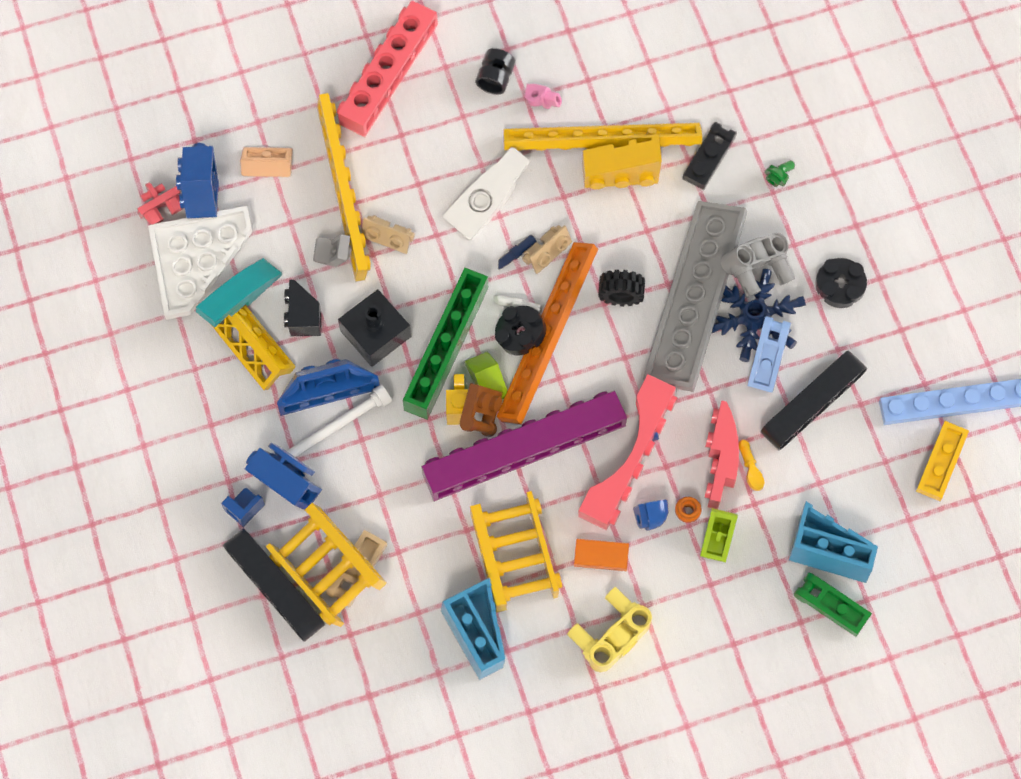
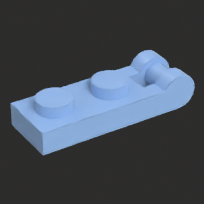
(768, 355)

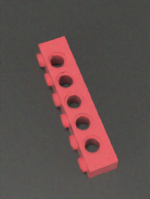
(362, 118)

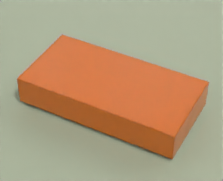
(601, 555)

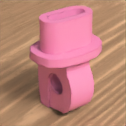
(544, 96)

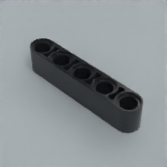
(813, 400)
(274, 585)

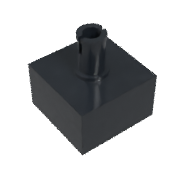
(374, 328)

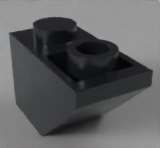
(303, 313)

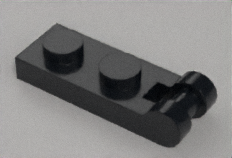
(709, 156)

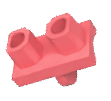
(150, 209)

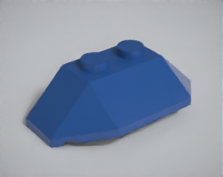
(325, 385)

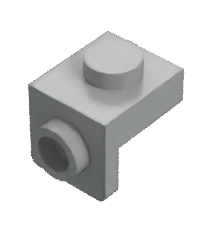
(332, 251)

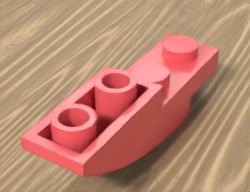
(725, 449)

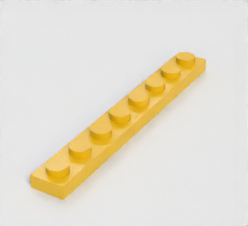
(596, 136)
(341, 178)

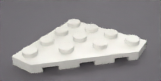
(194, 254)

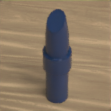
(516, 251)

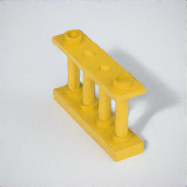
(351, 558)
(496, 569)

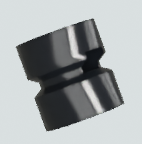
(495, 71)

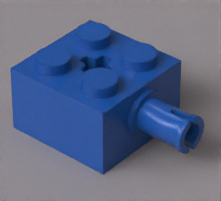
(198, 181)

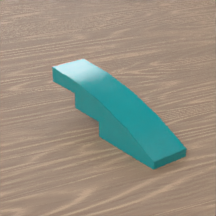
(238, 291)

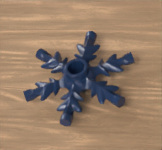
(754, 314)

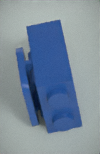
(283, 475)

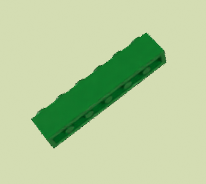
(445, 343)

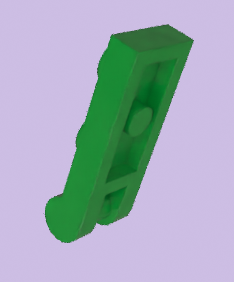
(833, 604)

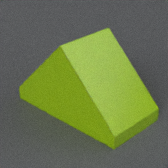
(486, 372)
(718, 535)

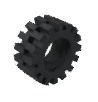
(621, 288)

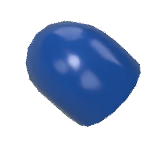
(651, 514)

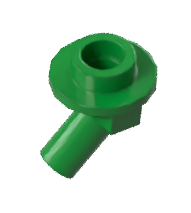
(778, 175)

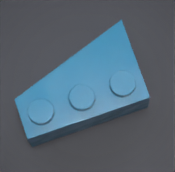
(831, 547)
(476, 628)

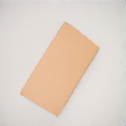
(266, 162)

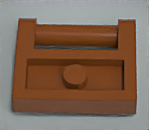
(483, 401)

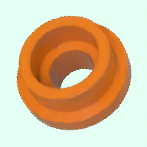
(688, 502)

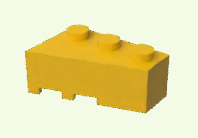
(622, 165)

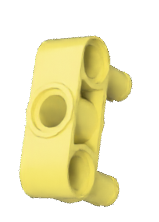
(618, 638)

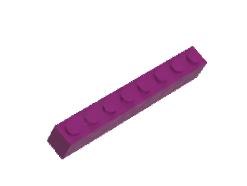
(523, 445)

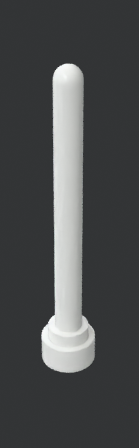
(377, 398)

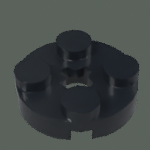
(830, 290)
(511, 320)

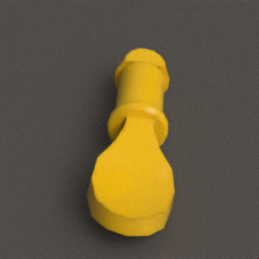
(754, 476)

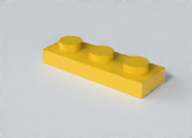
(942, 461)

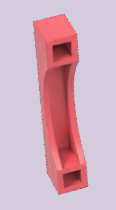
(603, 499)

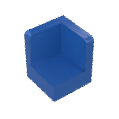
(243, 506)

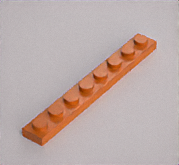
(555, 317)

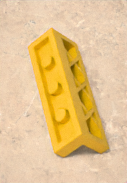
(264, 346)

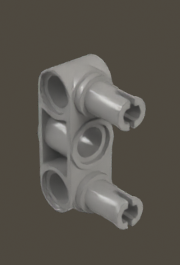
(756, 253)

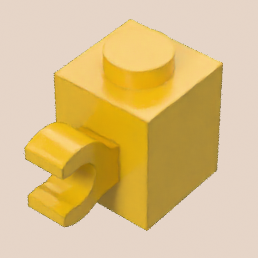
(455, 400)

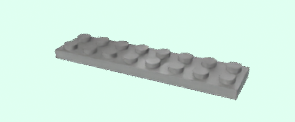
(695, 295)

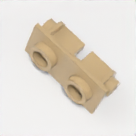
(380, 232)
(554, 242)

